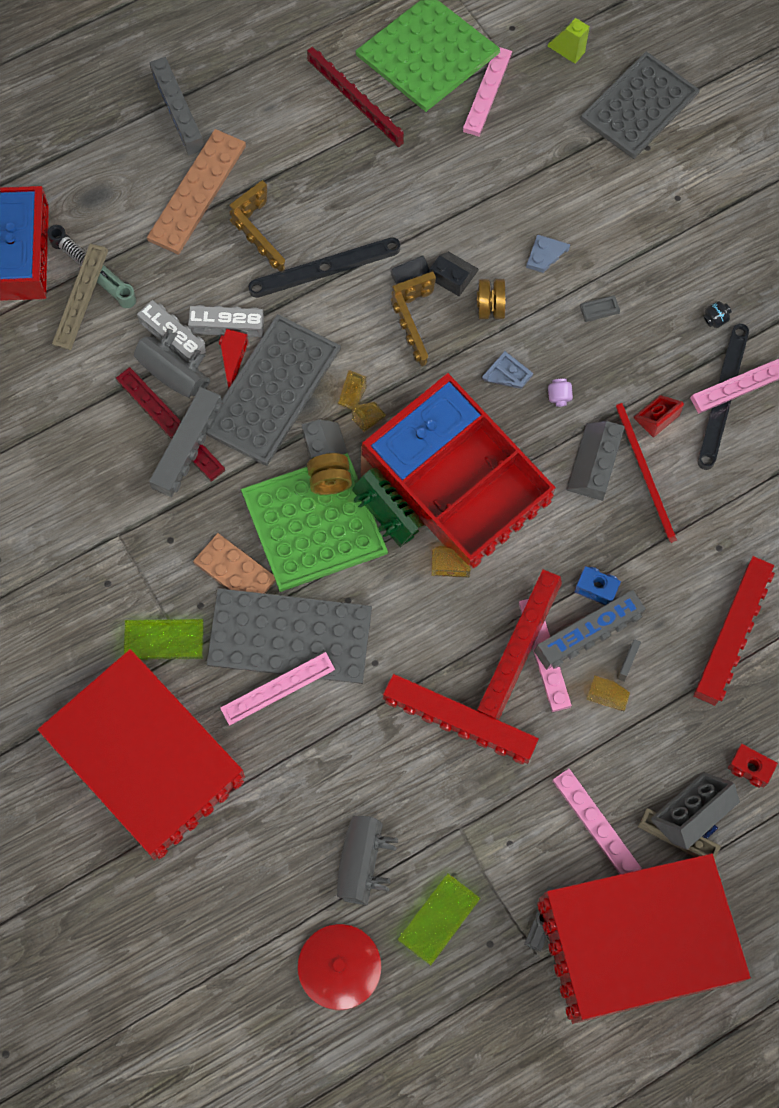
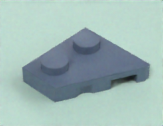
(545, 252)
(508, 372)

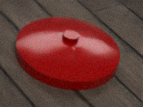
(339, 967)

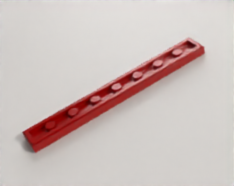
(646, 473)

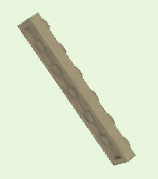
(80, 297)

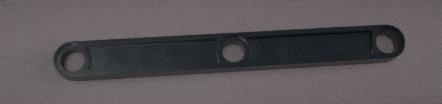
(311, 271)
(719, 414)

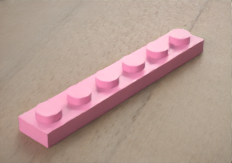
(487, 93)
(736, 386)
(551, 678)
(277, 688)
(596, 823)

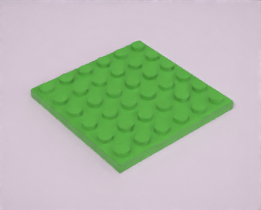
(427, 52)
(310, 532)

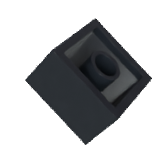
(453, 272)

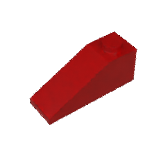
(233, 350)

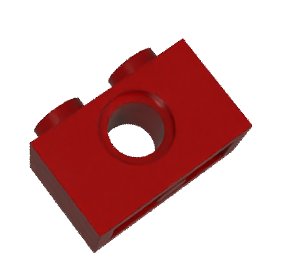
(764, 766)

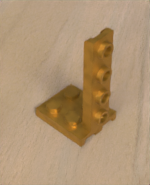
(242, 209)
(406, 293)

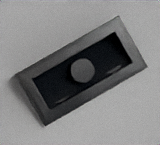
(410, 270)

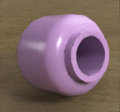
(560, 392)

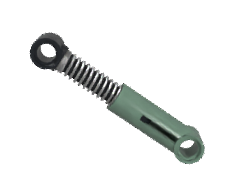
(106, 279)

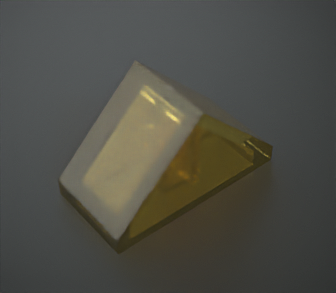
(352, 390)
(367, 415)

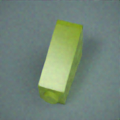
(571, 40)

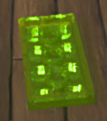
(165, 638)
(439, 919)

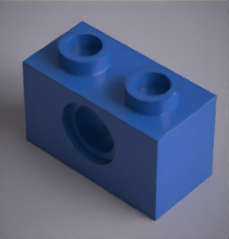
(601, 595)

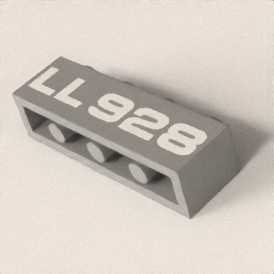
(217, 319)
(157, 321)

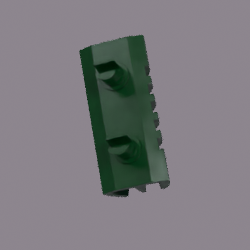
(387, 507)

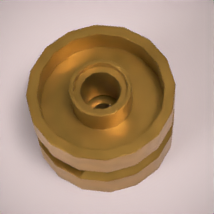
(491, 299)
(329, 474)

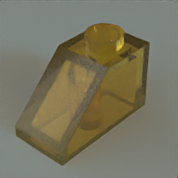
(448, 563)
(608, 693)

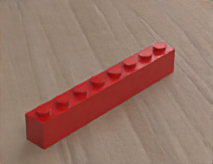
(733, 631)
(520, 644)
(460, 718)

